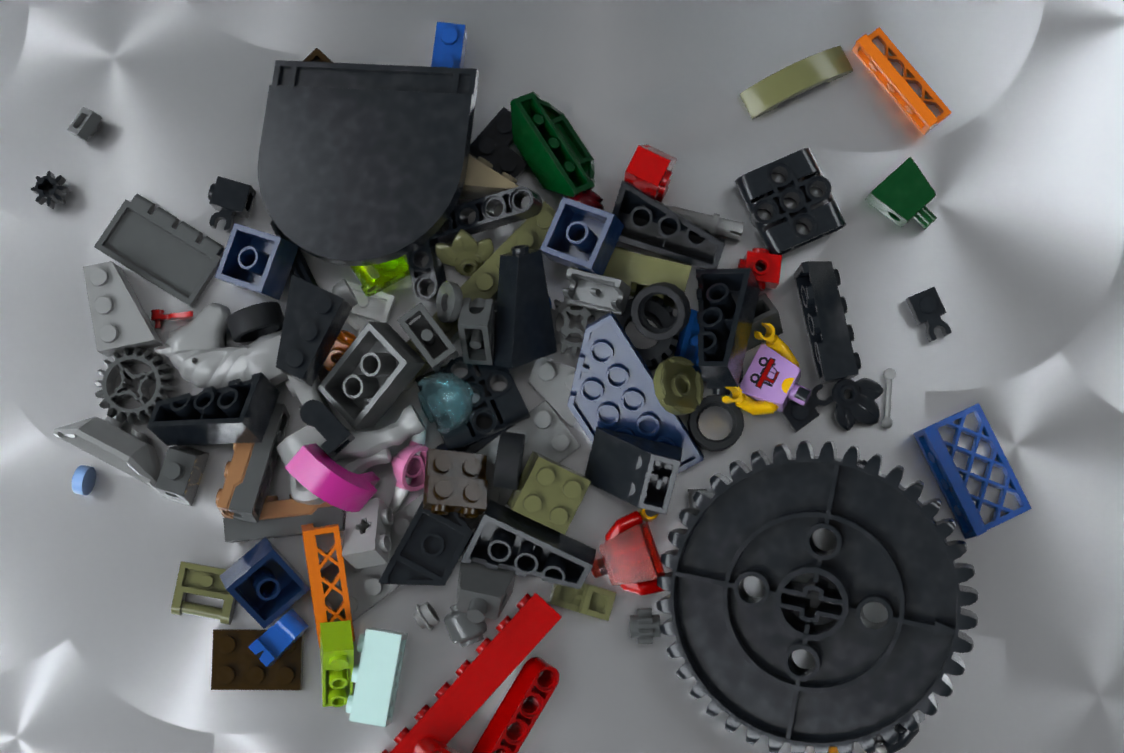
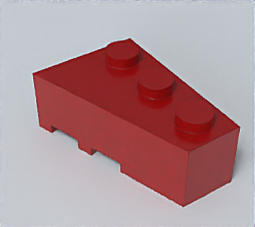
(650, 171)

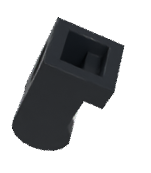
(325, 422)

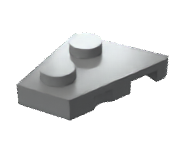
(554, 384)

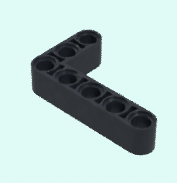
(458, 219)

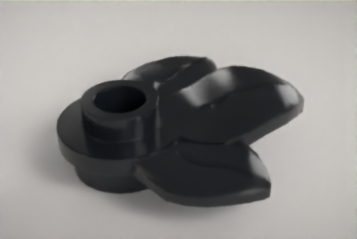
(859, 405)

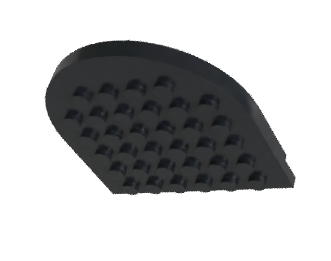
(364, 155)

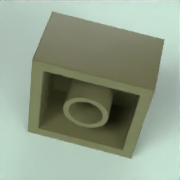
(548, 493)

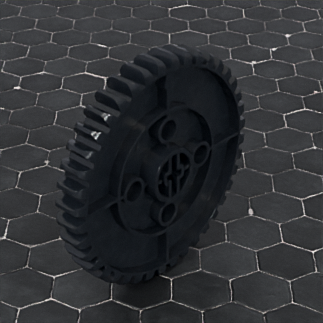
(885, 553)

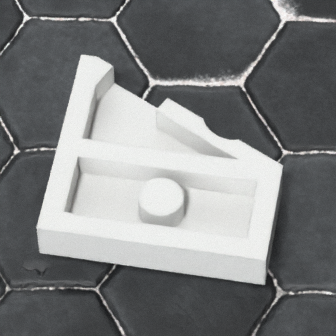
(369, 309)

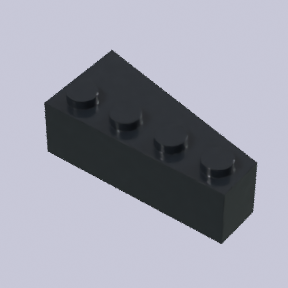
(725, 320)
(217, 415)
(527, 548)

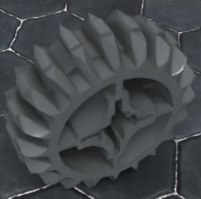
(123, 391)

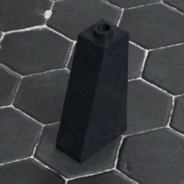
(523, 309)

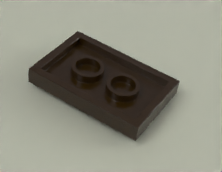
(240, 669)

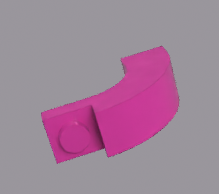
(330, 480)

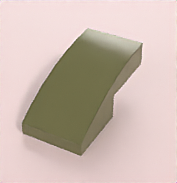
(587, 600)

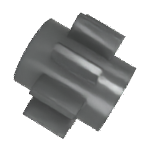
(645, 626)

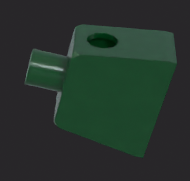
(904, 196)

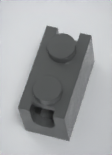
(477, 324)
(428, 337)

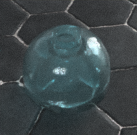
(445, 400)

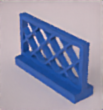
(954, 486)

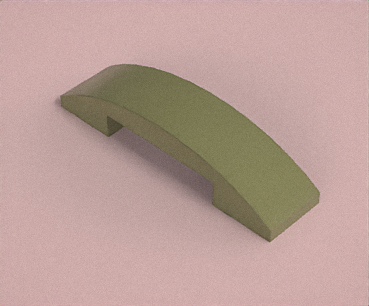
(794, 80)

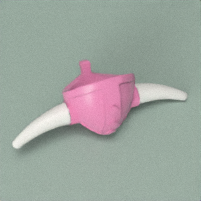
(409, 467)

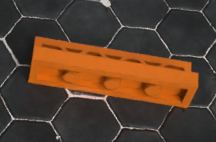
(897, 85)
(316, 578)

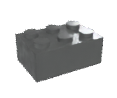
(370, 375)

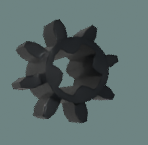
(46, 184)

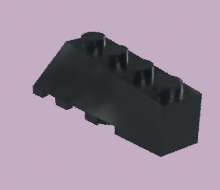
(663, 231)
(826, 322)

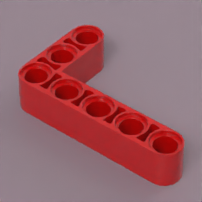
(510, 712)

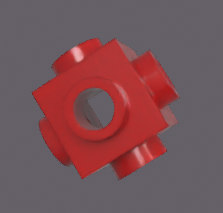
(768, 264)

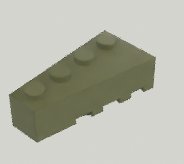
(644, 270)

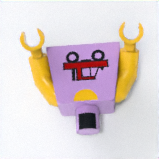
(770, 378)

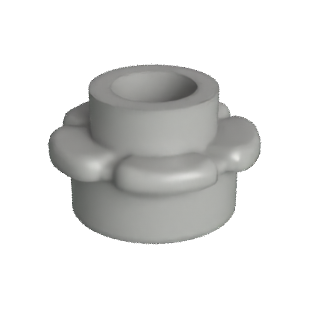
(426, 616)

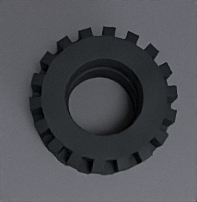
(662, 318)

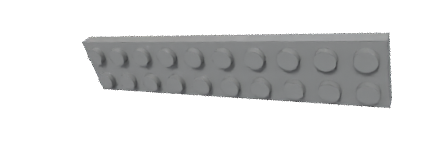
(543, 435)

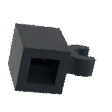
(231, 200)

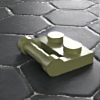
(205, 582)

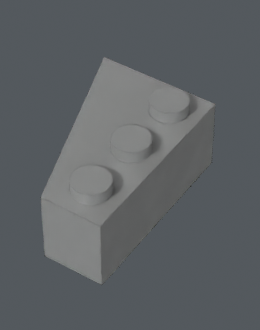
(116, 312)

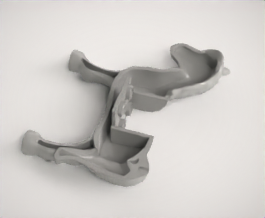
(204, 360)

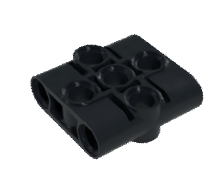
(765, 193)
(507, 402)

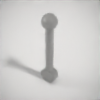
(888, 374)

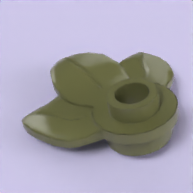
(465, 251)

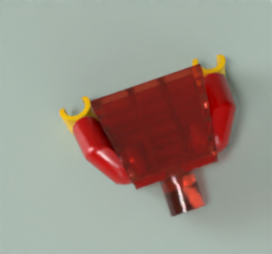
(630, 555)

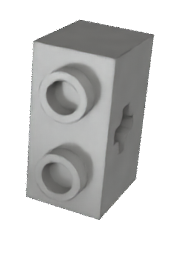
(368, 535)

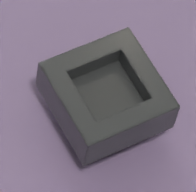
(85, 124)

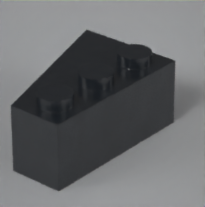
(309, 329)

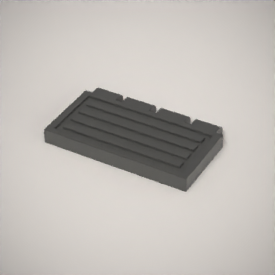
(160, 252)

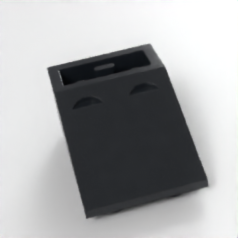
(634, 468)

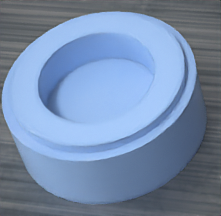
(83, 480)

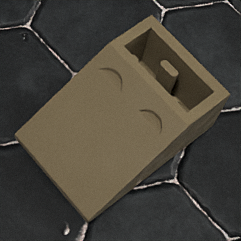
(483, 180)

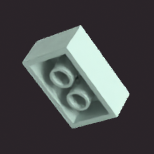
(376, 676)

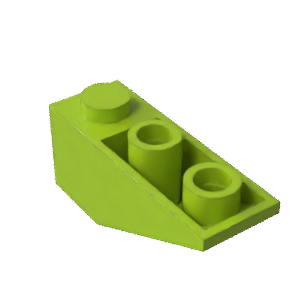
(336, 662)

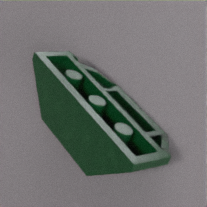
(551, 146)

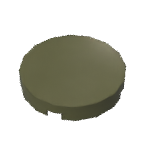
(678, 385)

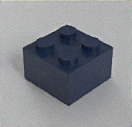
(582, 237)
(257, 261)
(264, 582)

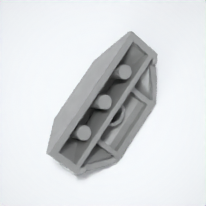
(114, 446)

